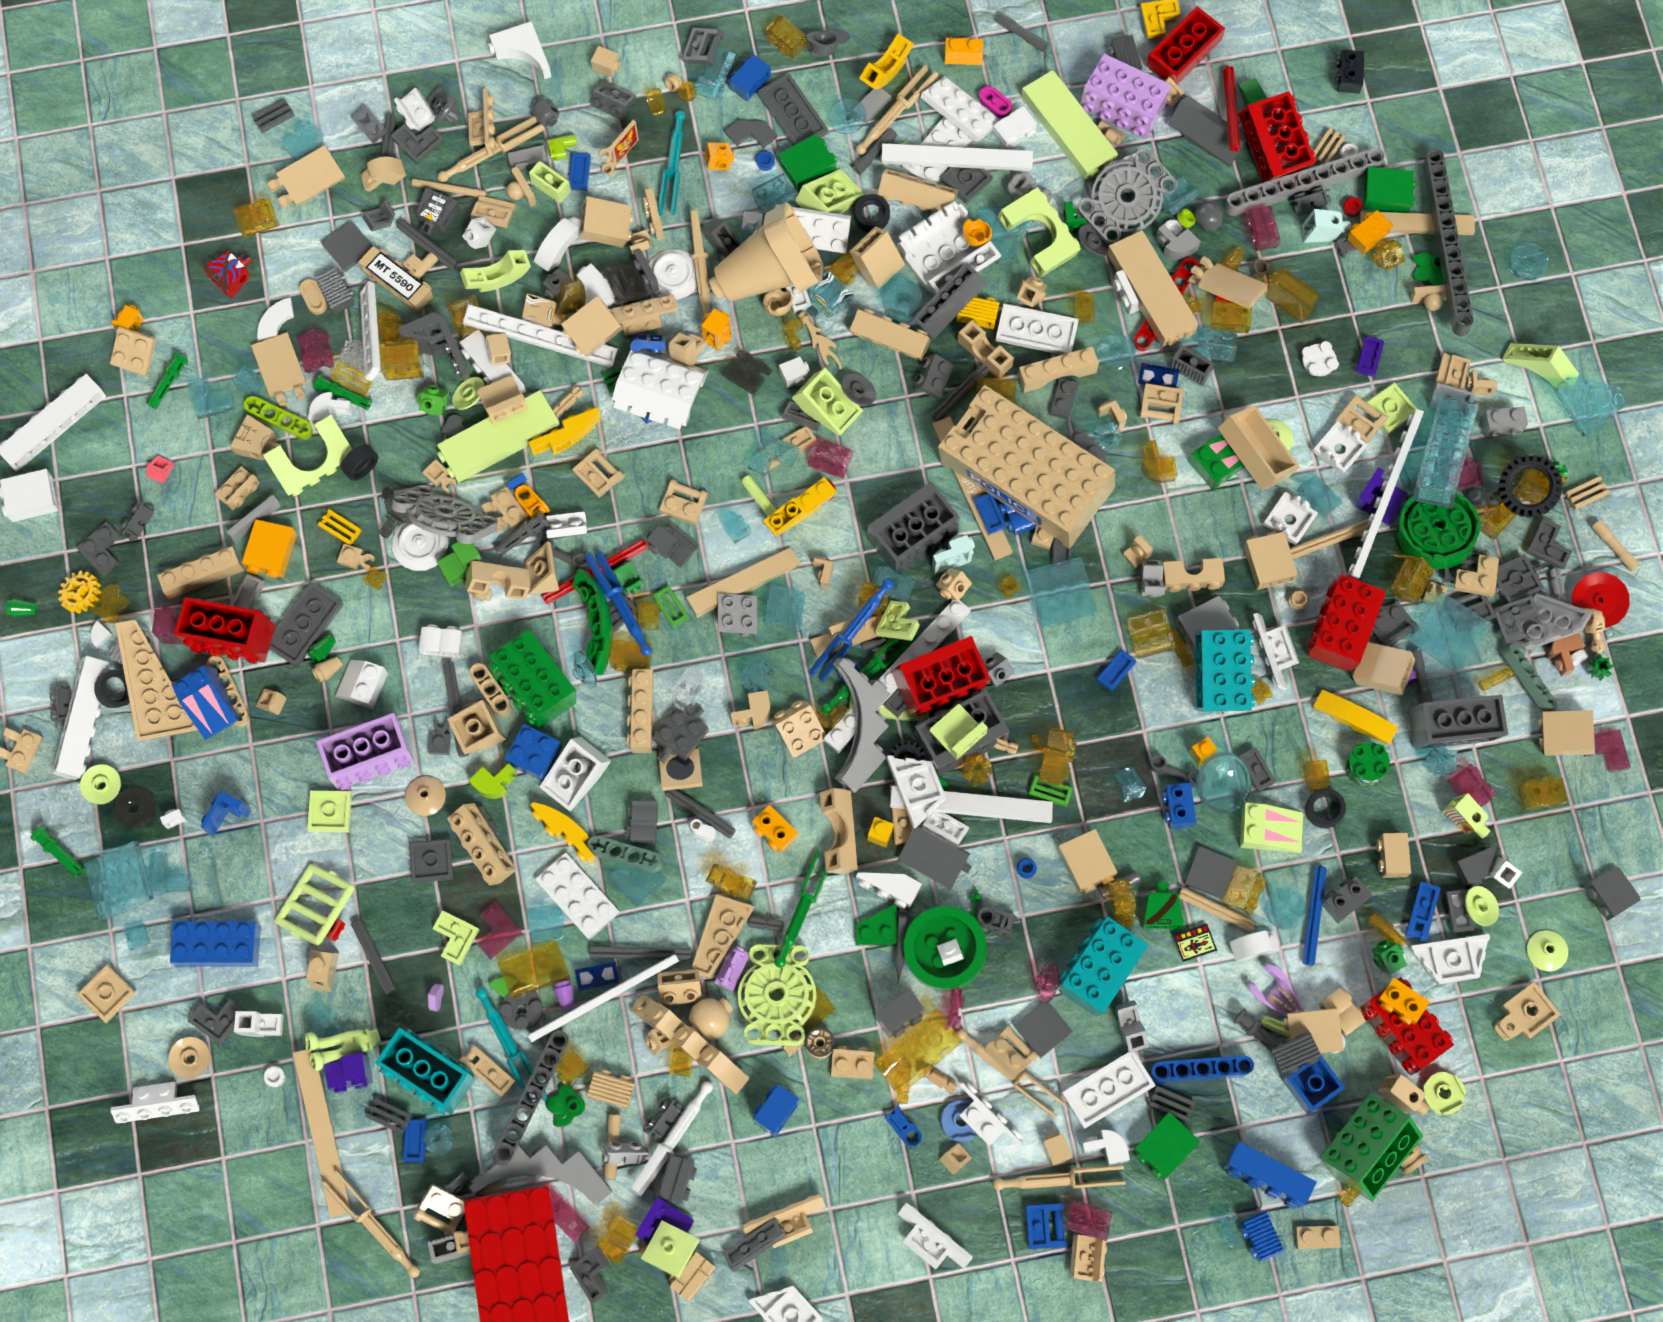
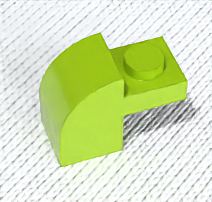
(490, 786)

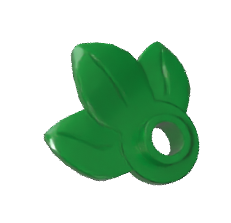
(1427, 269)
(562, 1106)

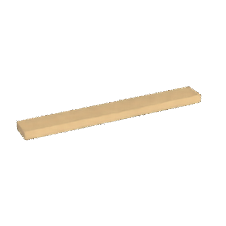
(321, 1132)

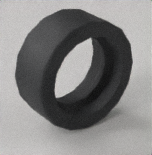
(871, 199)
(359, 462)
(100, 691)
(1336, 797)

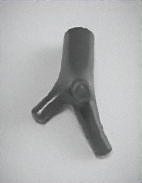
(875, 644)

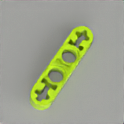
(276, 420)

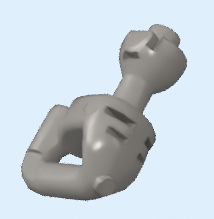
(1027, 185)

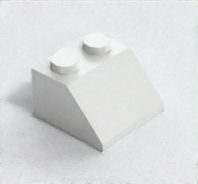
(362, 683)

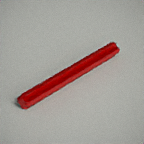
(1231, 108)
(613, 561)

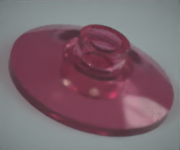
(1047, 982)

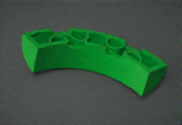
(598, 617)

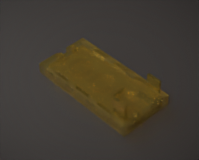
(917, 1051)

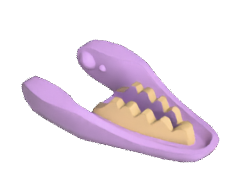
(1281, 997)

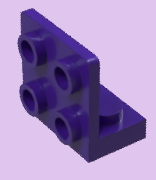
(1372, 491)
(662, 1212)

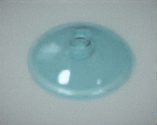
(1232, 786)

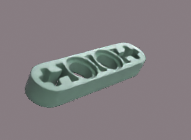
(1529, 678)
(626, 851)

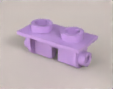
(732, 968)

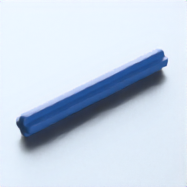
(1314, 915)

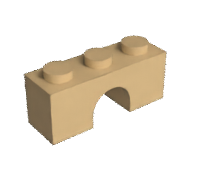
(975, 342)
(1177, 578)
(512, 579)

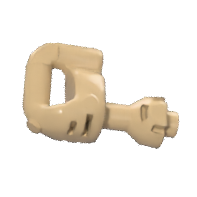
(1595, 627)

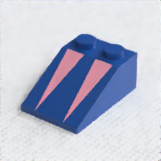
(205, 701)

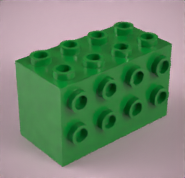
(532, 680)
(1371, 1146)

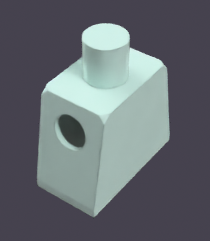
(1324, 226)

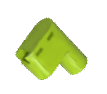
(558, 145)

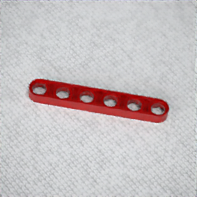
(1181, 273)

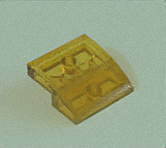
(1151, 633)

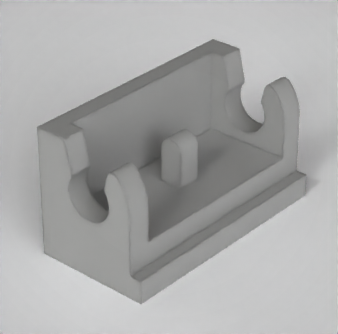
(1449, 392)

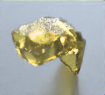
(656, 101)

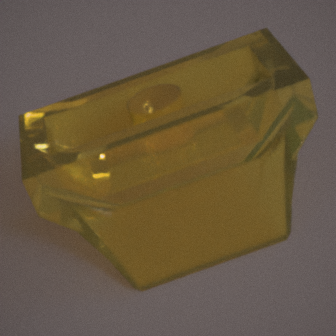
(572, 297)

